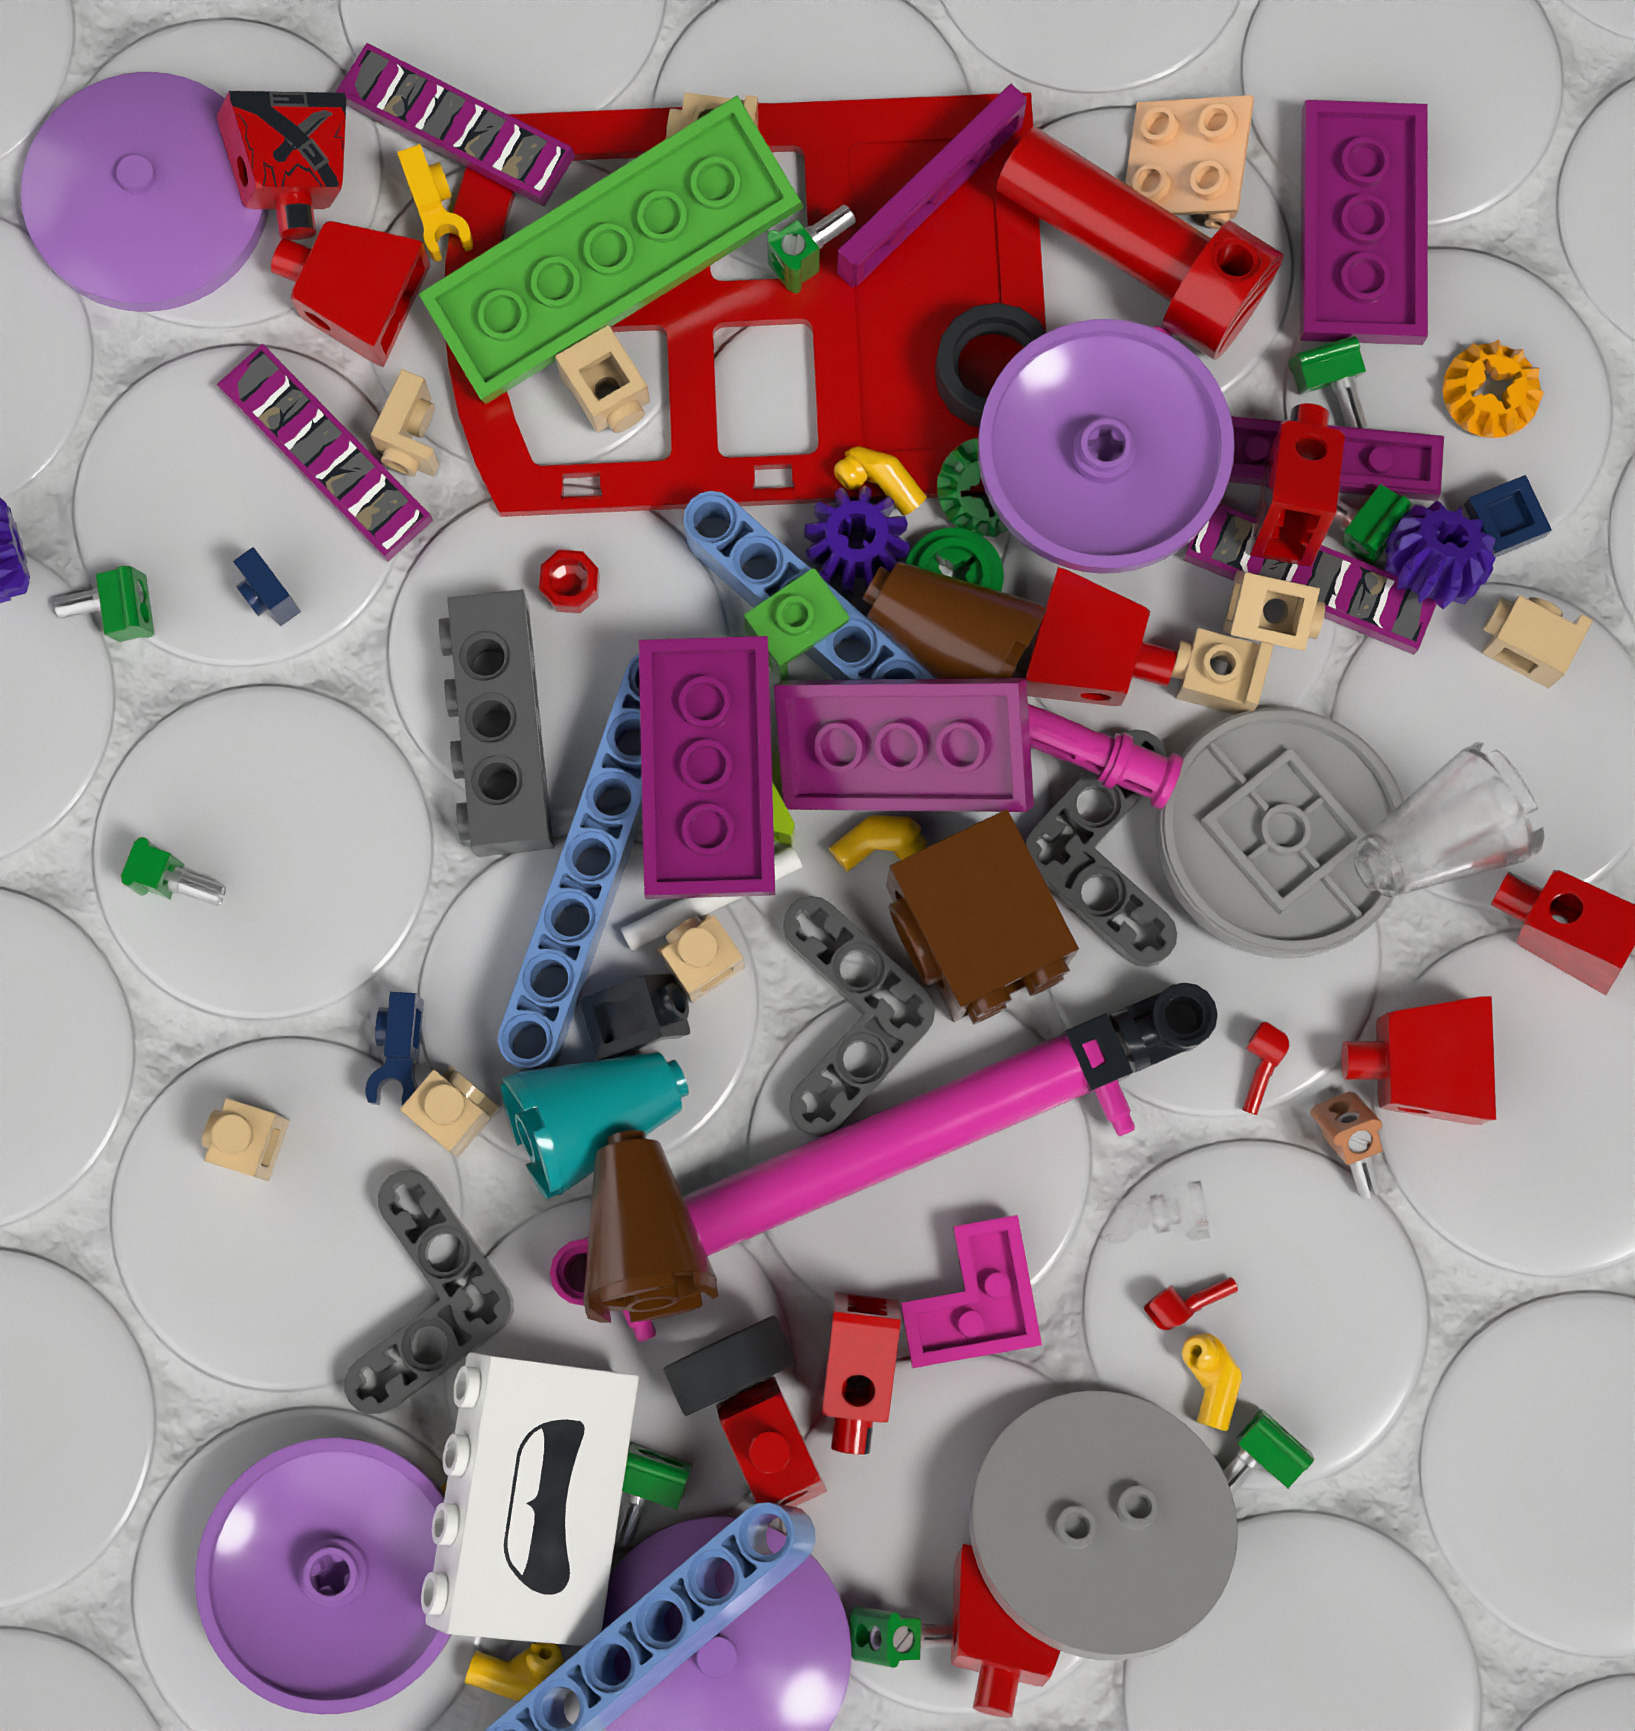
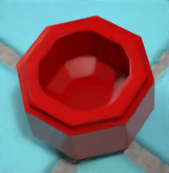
(569, 581)

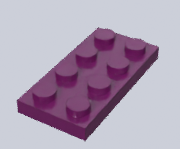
(1364, 222)
(905, 744)
(706, 767)

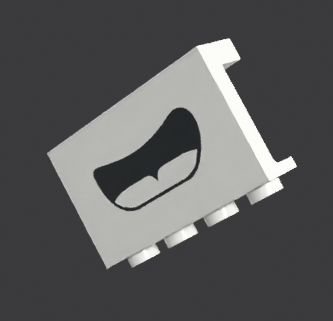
(529, 1501)

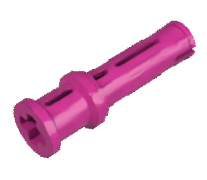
(1112, 758)

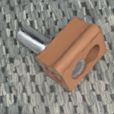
(1354, 1136)

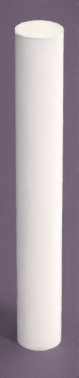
(669, 917)

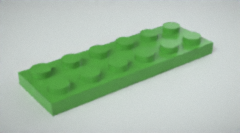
(611, 249)

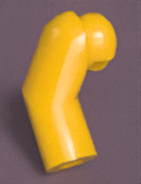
(883, 470)
(878, 833)
(1218, 1376)
(519, 1675)

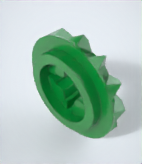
(966, 510)
(958, 548)

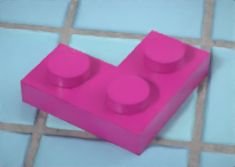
(992, 1312)

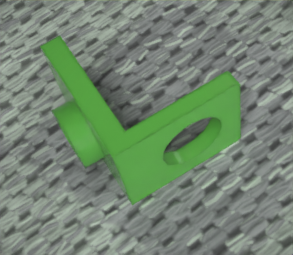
(795, 620)

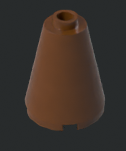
(951, 623)
(641, 1236)

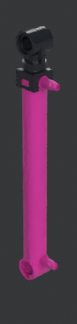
(934, 1124)

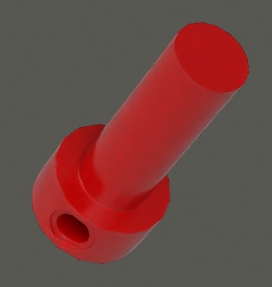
(1207, 280)

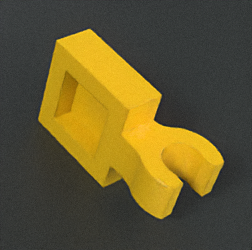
(428, 189)

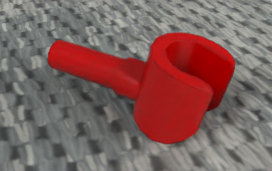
(1270, 1046)
(1170, 1310)

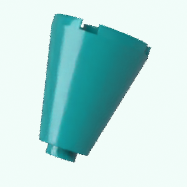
(573, 1109)

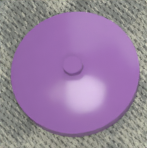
(138, 194)
(1105, 446)
(321, 1575)
(766, 1671)

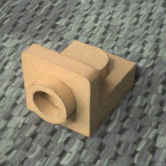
(403, 417)

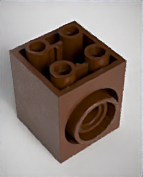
(979, 919)

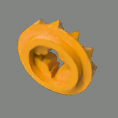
(1485, 414)

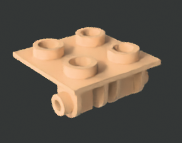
(1191, 155)

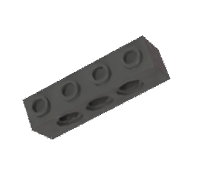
(502, 625)

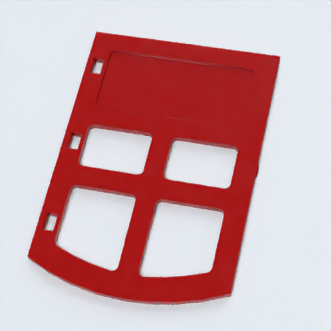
(869, 341)

